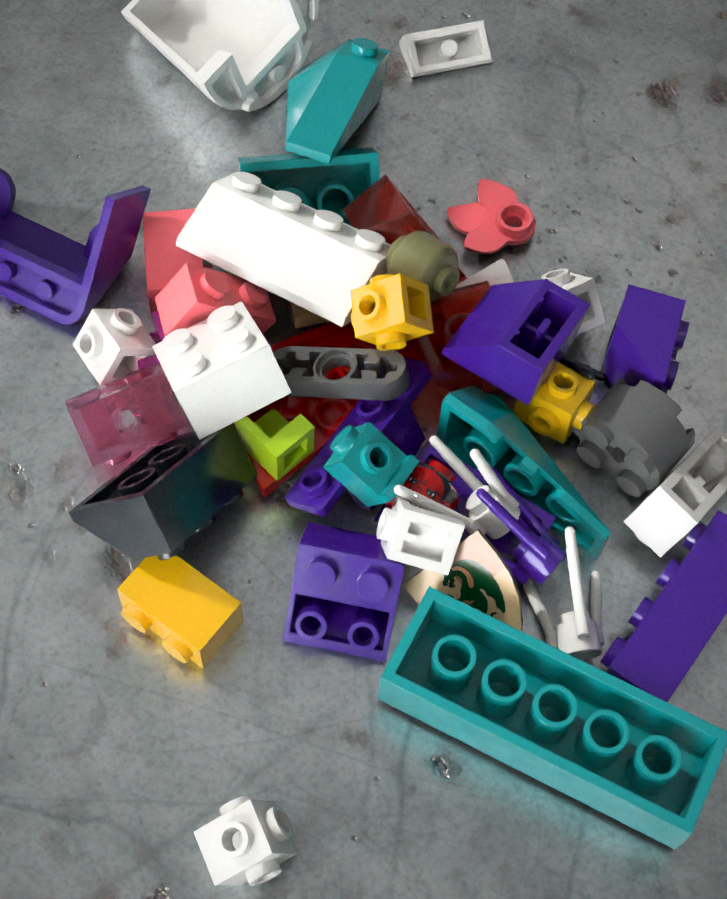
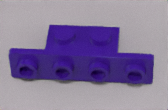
(317, 489)

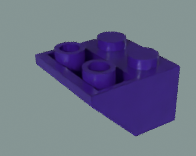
(518, 335)
(645, 339)
(343, 593)

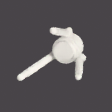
(479, 513)
(577, 631)

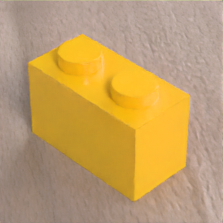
(180, 608)

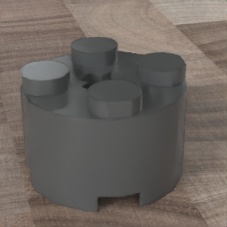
(635, 436)

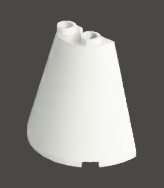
(230, 48)

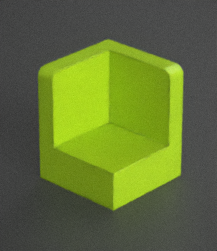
(276, 442)

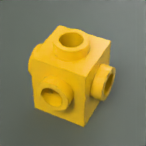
(391, 311)
(558, 404)

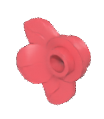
(489, 219)

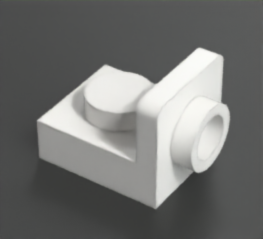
(419, 536)

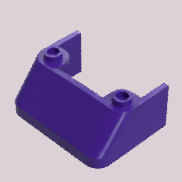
(56, 272)

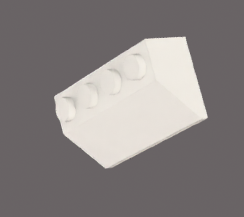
(284, 245)

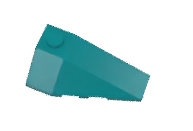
(333, 98)
(485, 423)

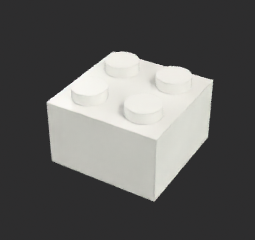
(221, 369)

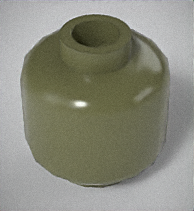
(425, 260)

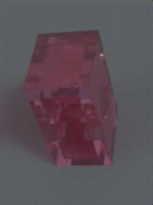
(100, 422)

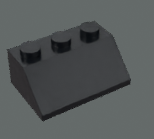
(168, 494)

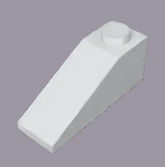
(683, 495)

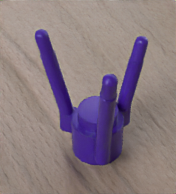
(538, 549)

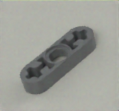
(360, 383)

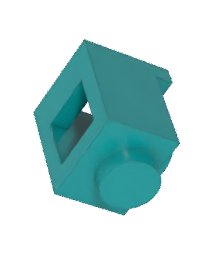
(355, 471)

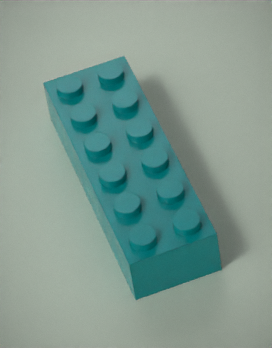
(554, 718)

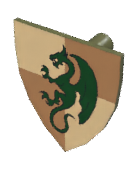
(477, 579)

